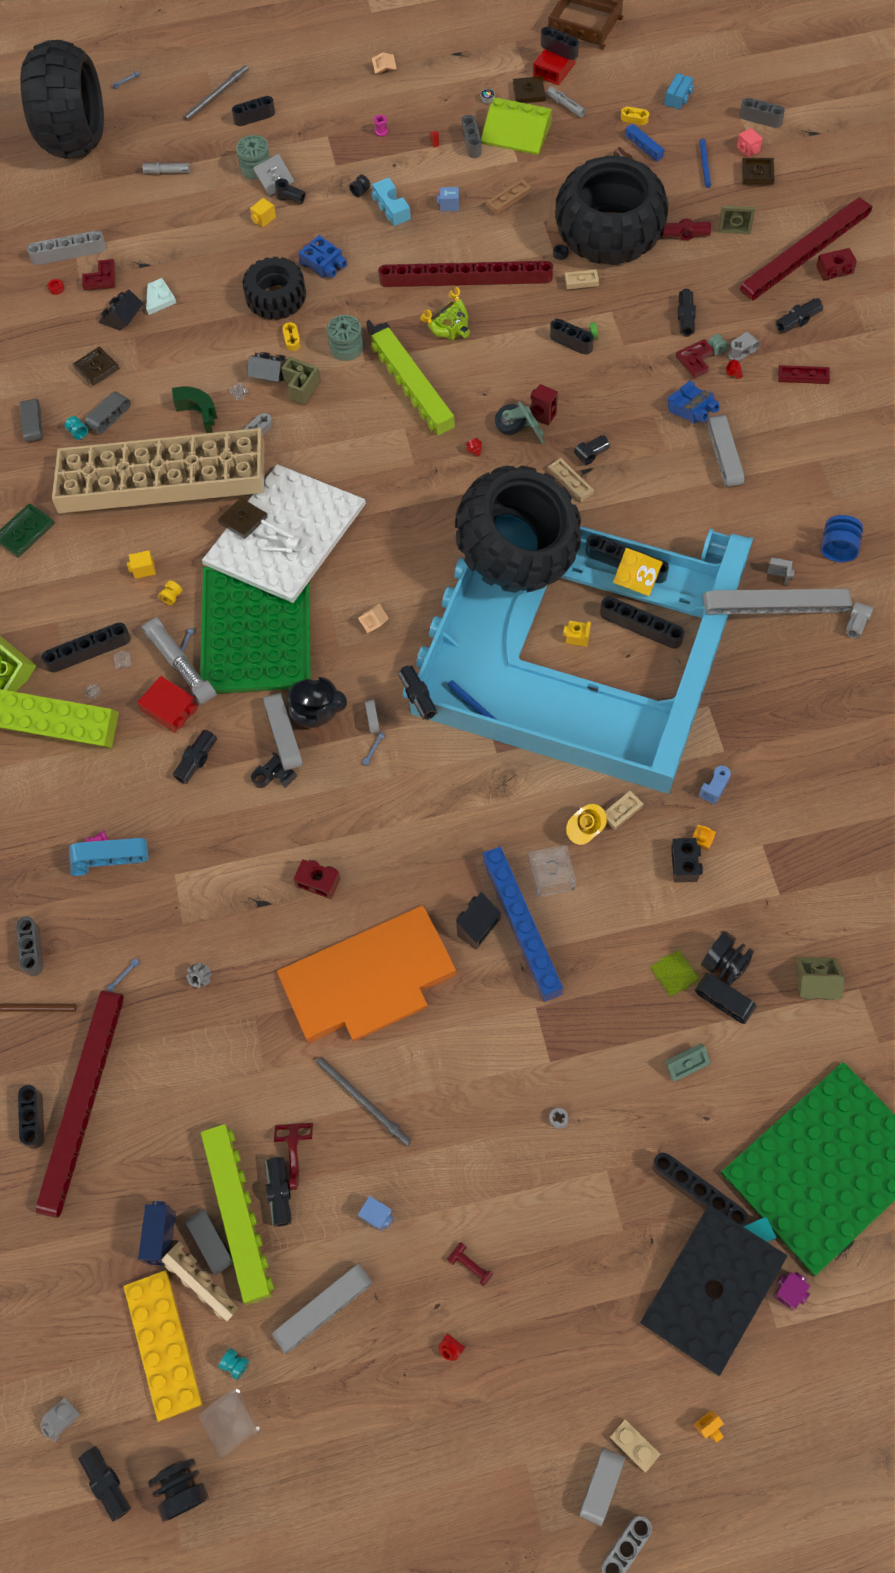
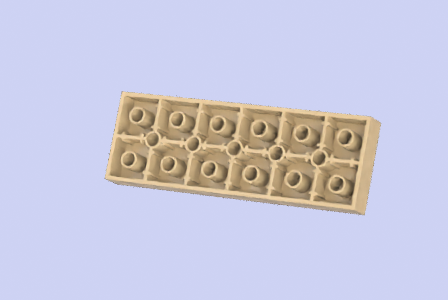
(159, 470)

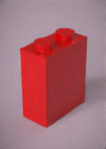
(552, 67)
(168, 704)

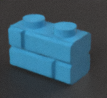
(679, 91)

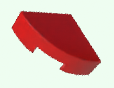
(434, 137)

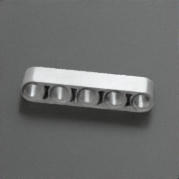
(66, 247)
(725, 451)
(282, 732)
(322, 1308)

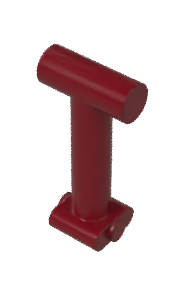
(458, 1255)

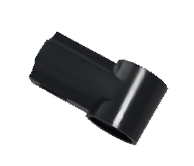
(285, 191)
(587, 452)

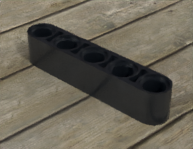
(612, 553)
(646, 629)
(78, 650)
(693, 1180)

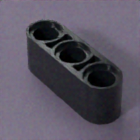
(559, 43)
(253, 110)
(571, 336)
(725, 998)
(25, 1108)

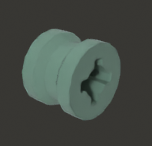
(718, 344)

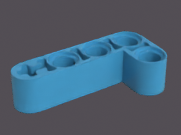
(106, 853)

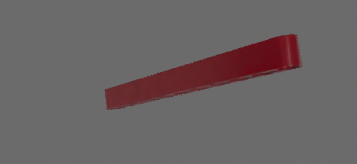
(805, 249)
(465, 273)
(79, 1105)

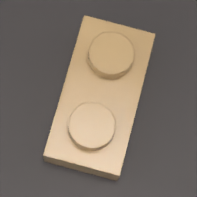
(581, 279)
(623, 810)
(635, 1446)

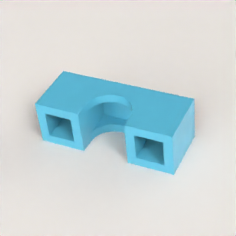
(395, 209)

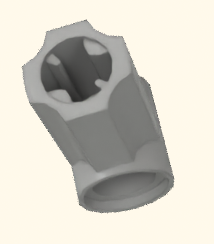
(859, 617)

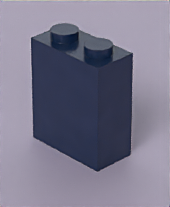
(156, 1233)

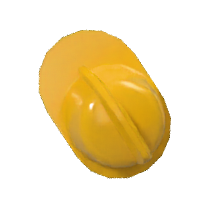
(586, 824)

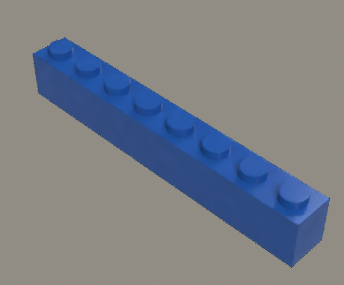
(522, 924)

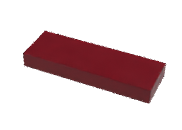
(803, 374)

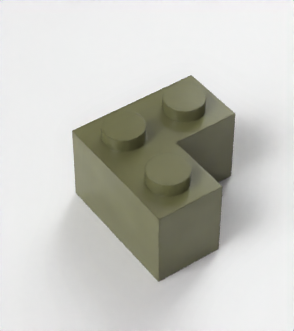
(302, 379)

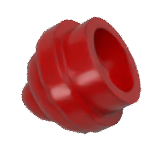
(474, 447)

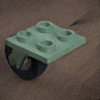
(513, 418)

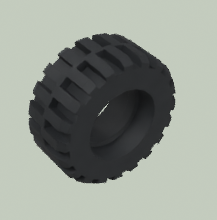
(271, 273)

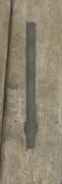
(235, 76)
(392, 1127)

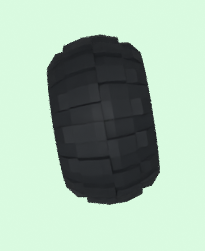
(62, 99)
(616, 186)
(539, 504)

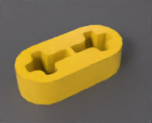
(634, 115)
(292, 336)

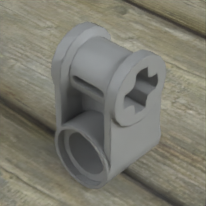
(743, 346)

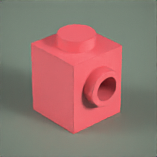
(749, 142)

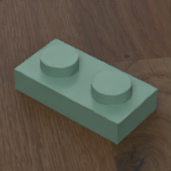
(687, 1062)

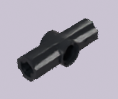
(686, 312)
(799, 315)
(417, 692)
(194, 756)
(278, 1192)
(104, 1483)

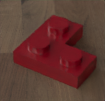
(103, 278)
(692, 357)

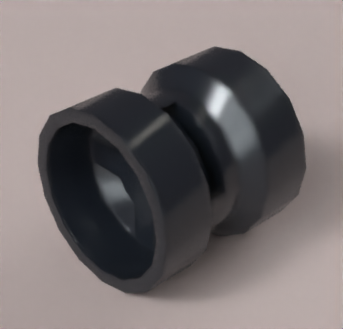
(359, 186)

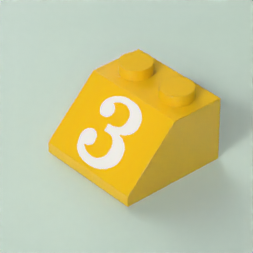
(637, 572)

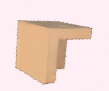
(384, 62)
(373, 618)

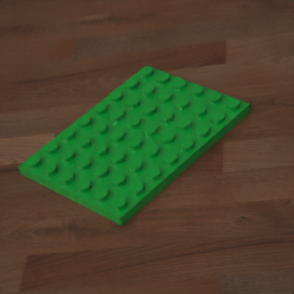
(252, 636)
(822, 1169)

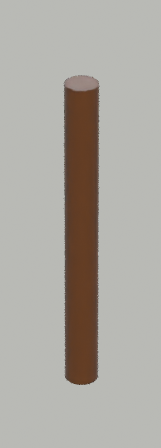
(5, 1007)

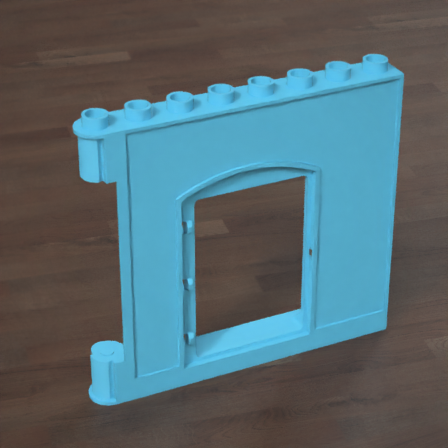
(555, 711)

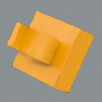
(704, 836)
(709, 1426)

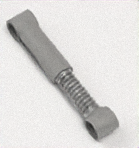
(178, 660)

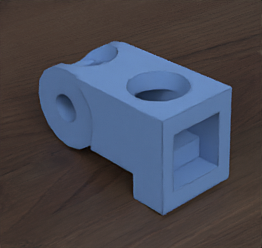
(718, 784)

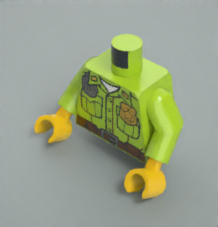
(450, 320)

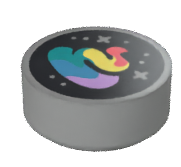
(487, 96)

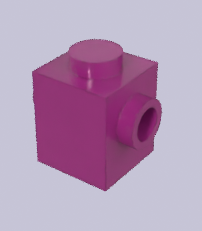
(792, 1290)

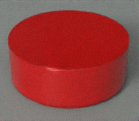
(55, 286)

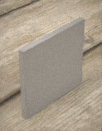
(270, 171)

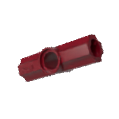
(687, 229)

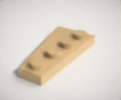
(200, 1281)

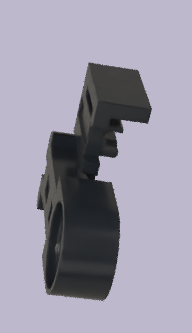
(273, 767)

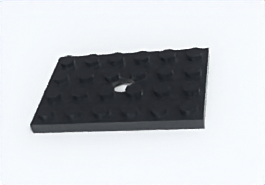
(708, 1326)

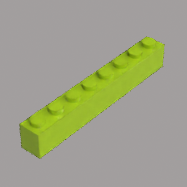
(412, 381)
(236, 1214)

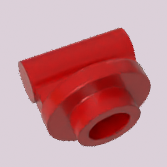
(734, 369)
(450, 1348)

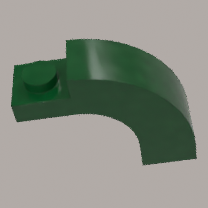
(195, 399)

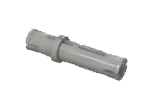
(562, 99)
(166, 168)

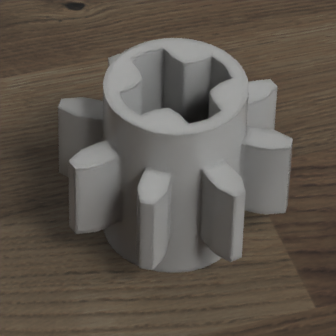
(198, 975)

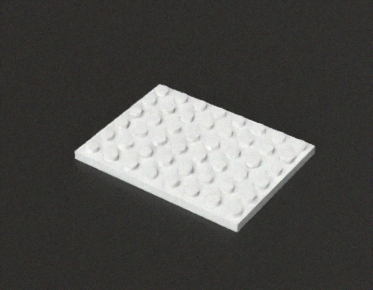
(299, 507)

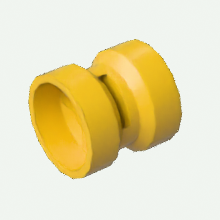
(170, 592)

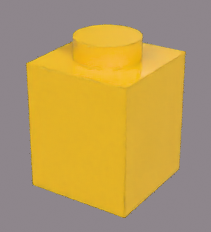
(262, 212)
(141, 564)

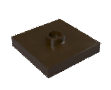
(529, 89)
(758, 171)
(96, 366)
(242, 518)

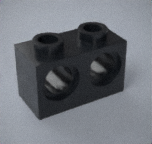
(682, 860)

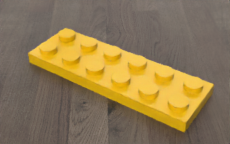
(163, 1346)

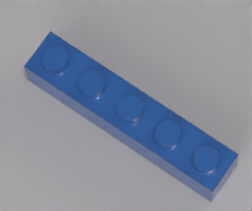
(644, 142)

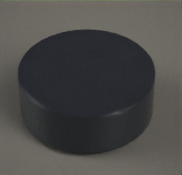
(560, 252)

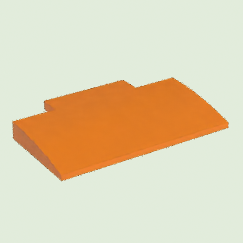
(368, 978)

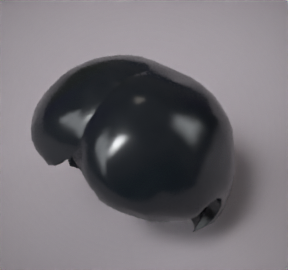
(315, 702)

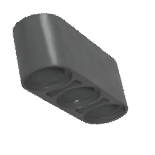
(762, 112)
(471, 136)
(107, 412)
(31, 420)
(25, 938)
(209, 1241)

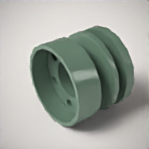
(251, 152)
(345, 337)

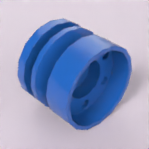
(842, 538)

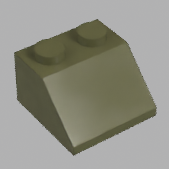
(736, 219)
(819, 978)

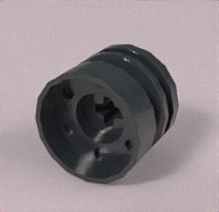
(727, 958)
(178, 1489)

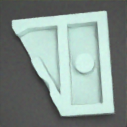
(158, 296)

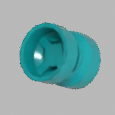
(76, 427)
(234, 1364)

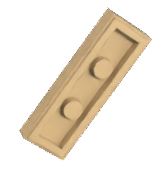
(570, 480)

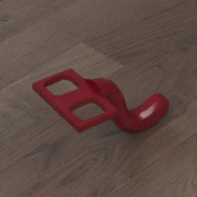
(292, 1141)

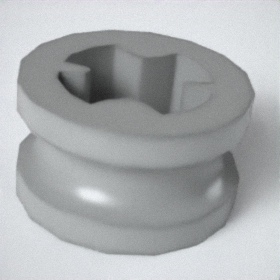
(560, 1111)

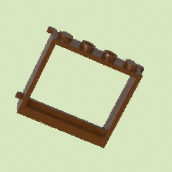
(584, 32)

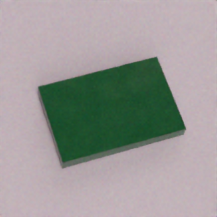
(24, 530)

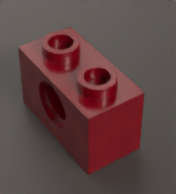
(836, 264)
(544, 404)
(325, 886)

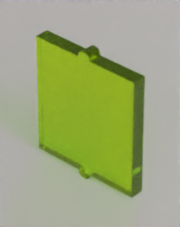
(674, 973)

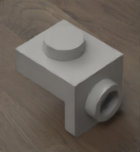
(781, 568)
(58, 1419)

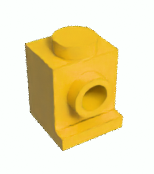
(577, 633)

